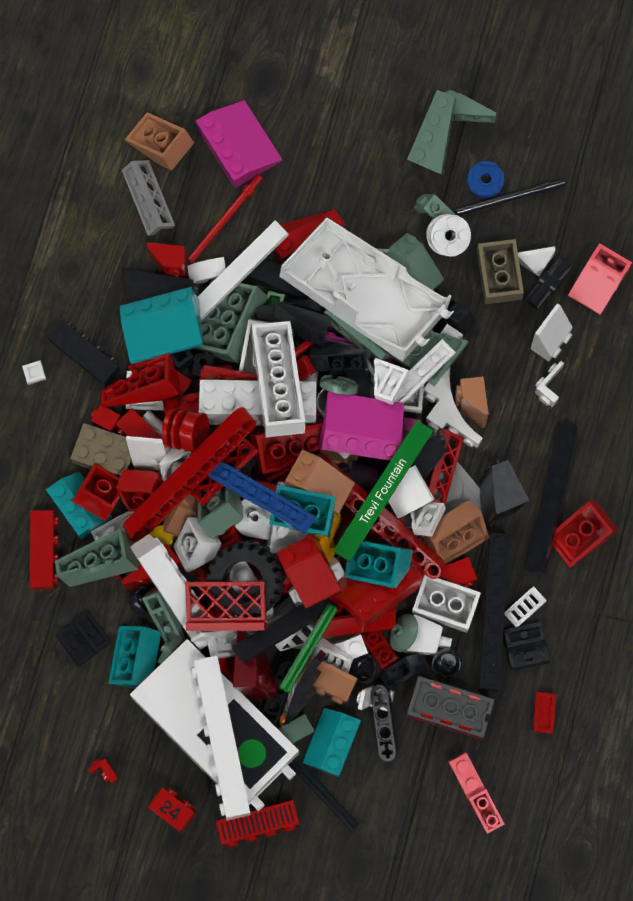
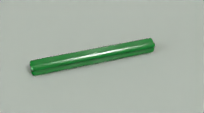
(308, 648)

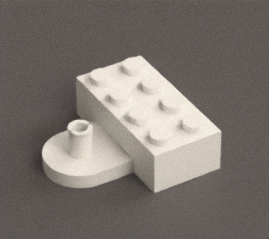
(256, 525)

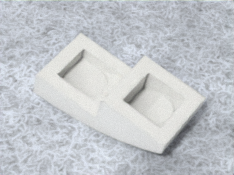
(206, 270)

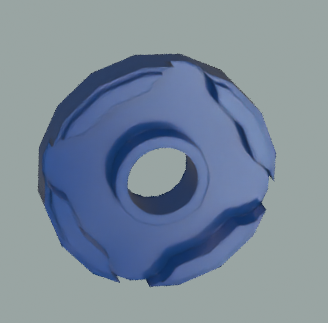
(481, 189)

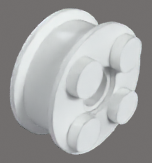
(460, 235)

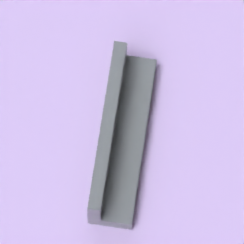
(144, 197)

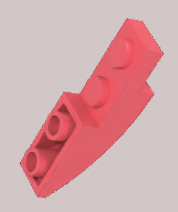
(476, 793)

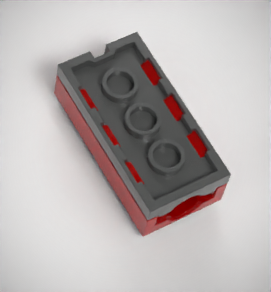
(450, 707)

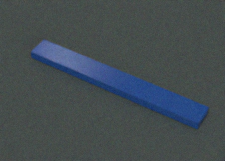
(262, 497)

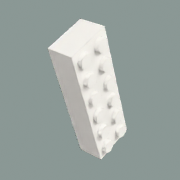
(278, 379)
(223, 397)
(167, 579)

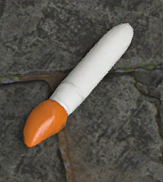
(282, 719)

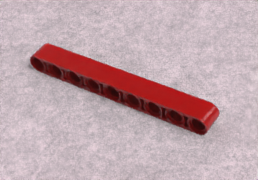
(189, 474)
(401, 531)

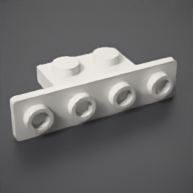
(219, 642)

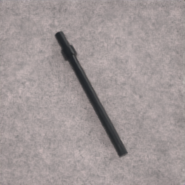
(544, 187)

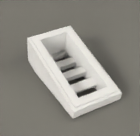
(539, 598)
(333, 651)

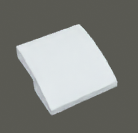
(410, 493)

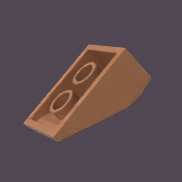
(160, 140)
(318, 476)

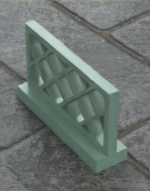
(356, 338)

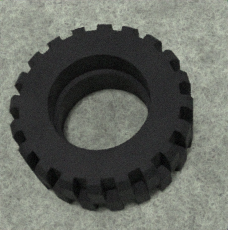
(258, 556)

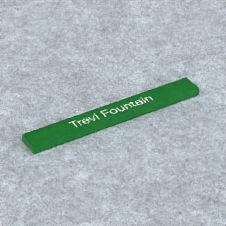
(382, 491)

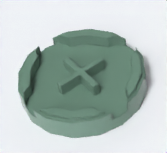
(339, 386)

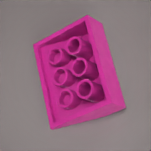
(238, 142)
(361, 426)

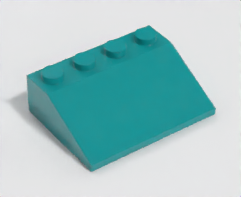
(161, 325)

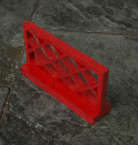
(240, 460)
(226, 623)

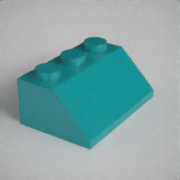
(318, 504)
(80, 519)
(379, 564)
(134, 655)
(331, 742)

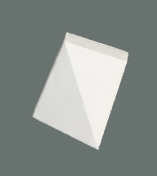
(536, 259)

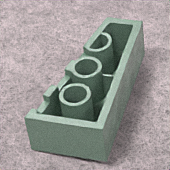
(434, 135)
(98, 560)

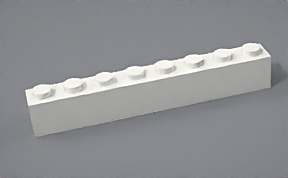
(222, 738)

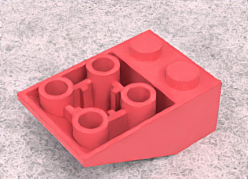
(600, 279)

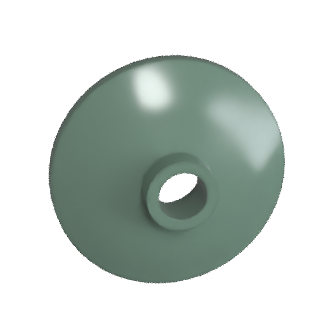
(403, 633)

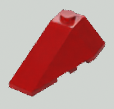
(300, 230)
(150, 384)
(281, 451)

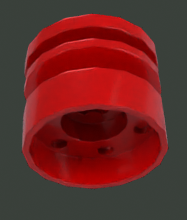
(185, 429)

